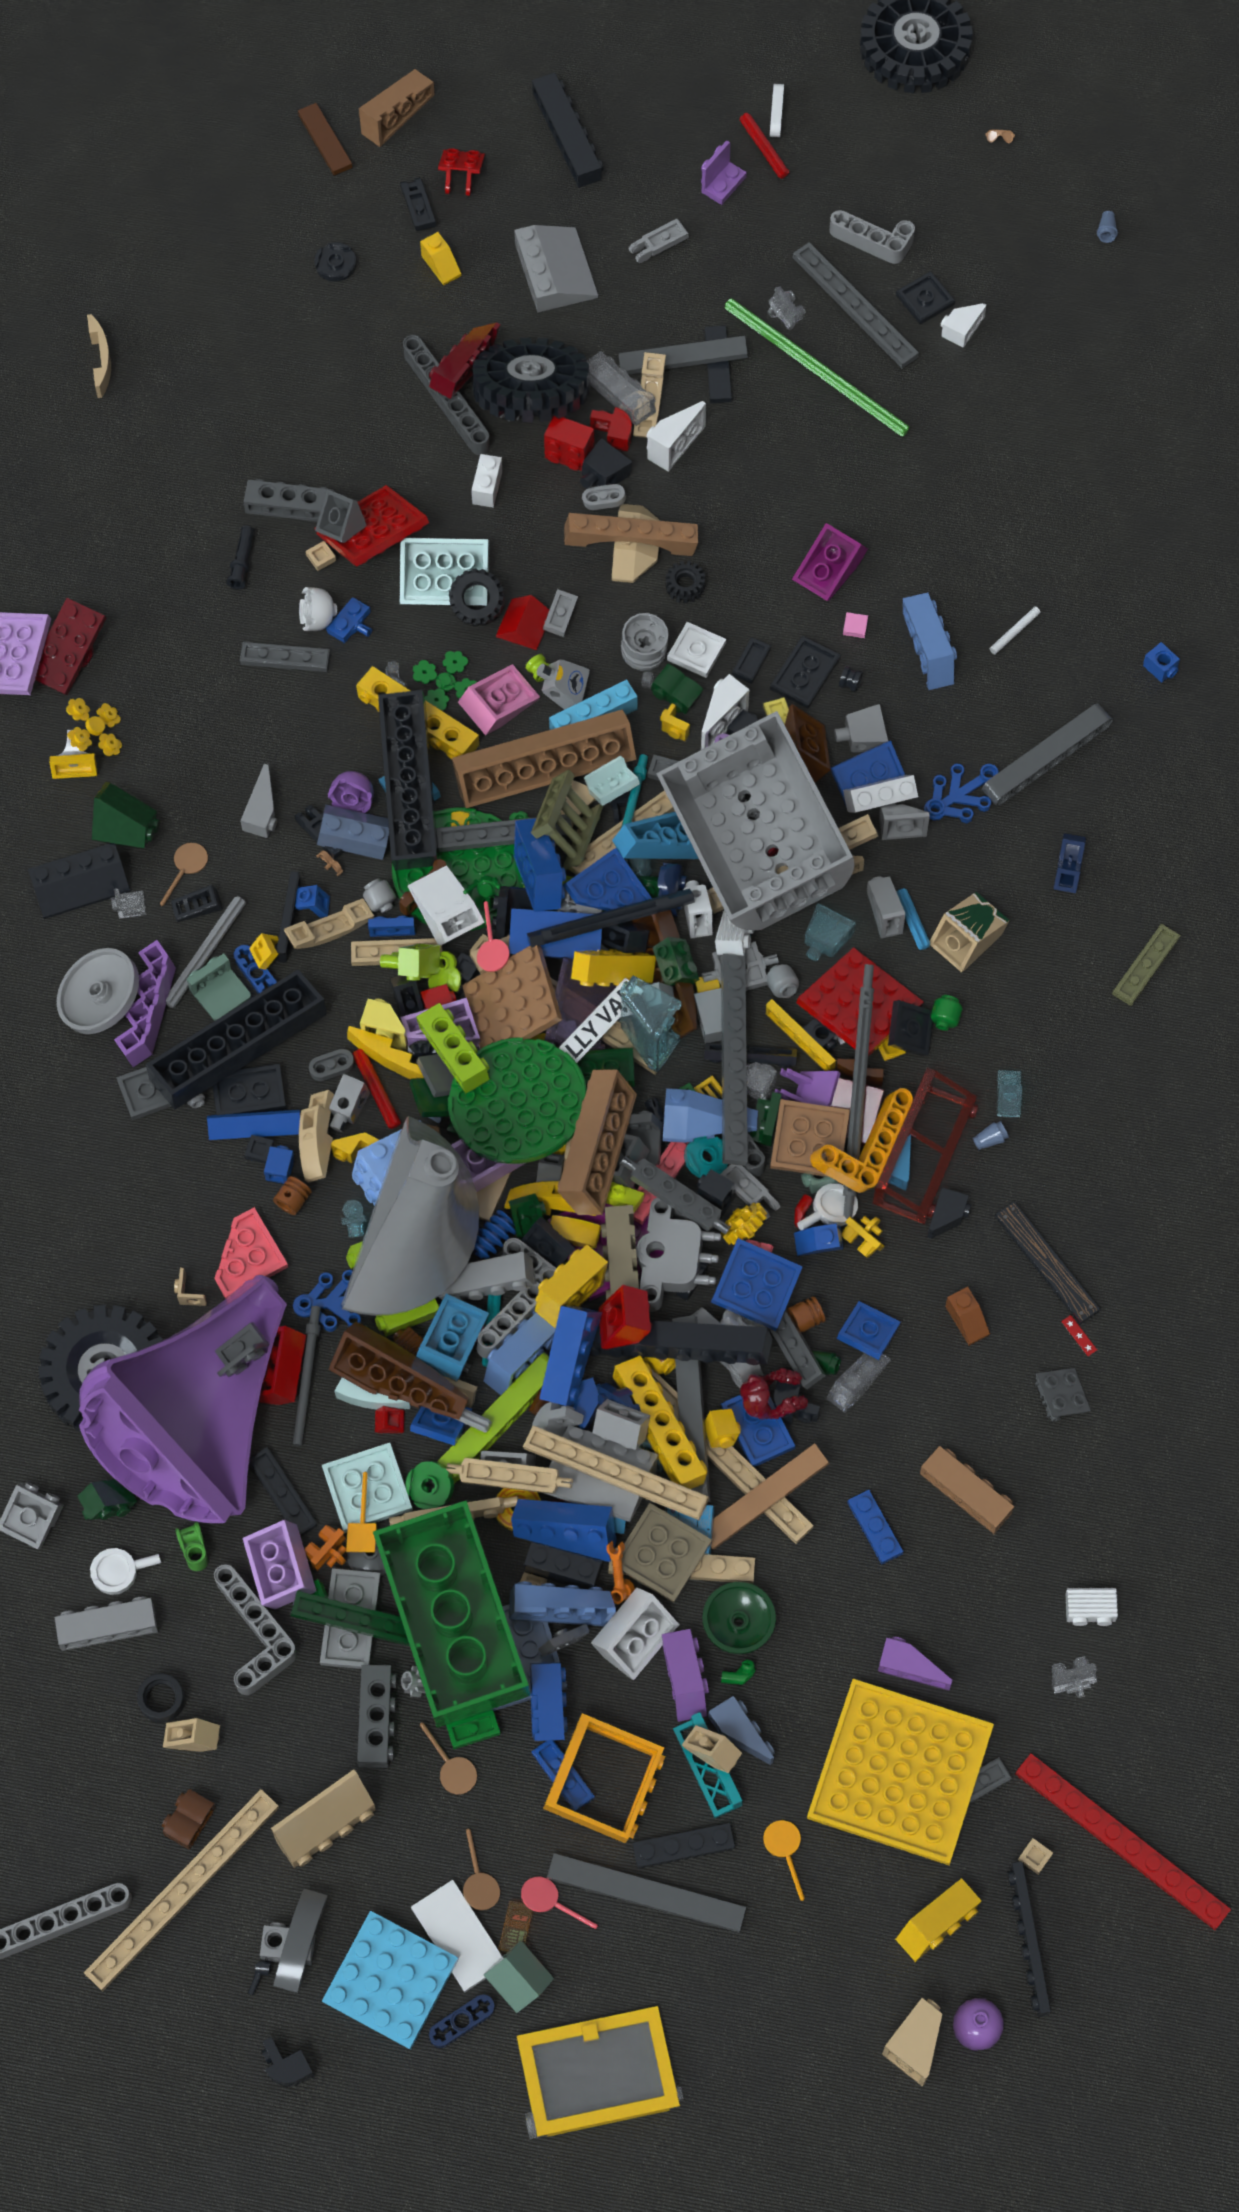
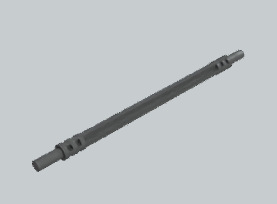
(859, 1079)

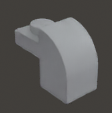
(556, 1418)

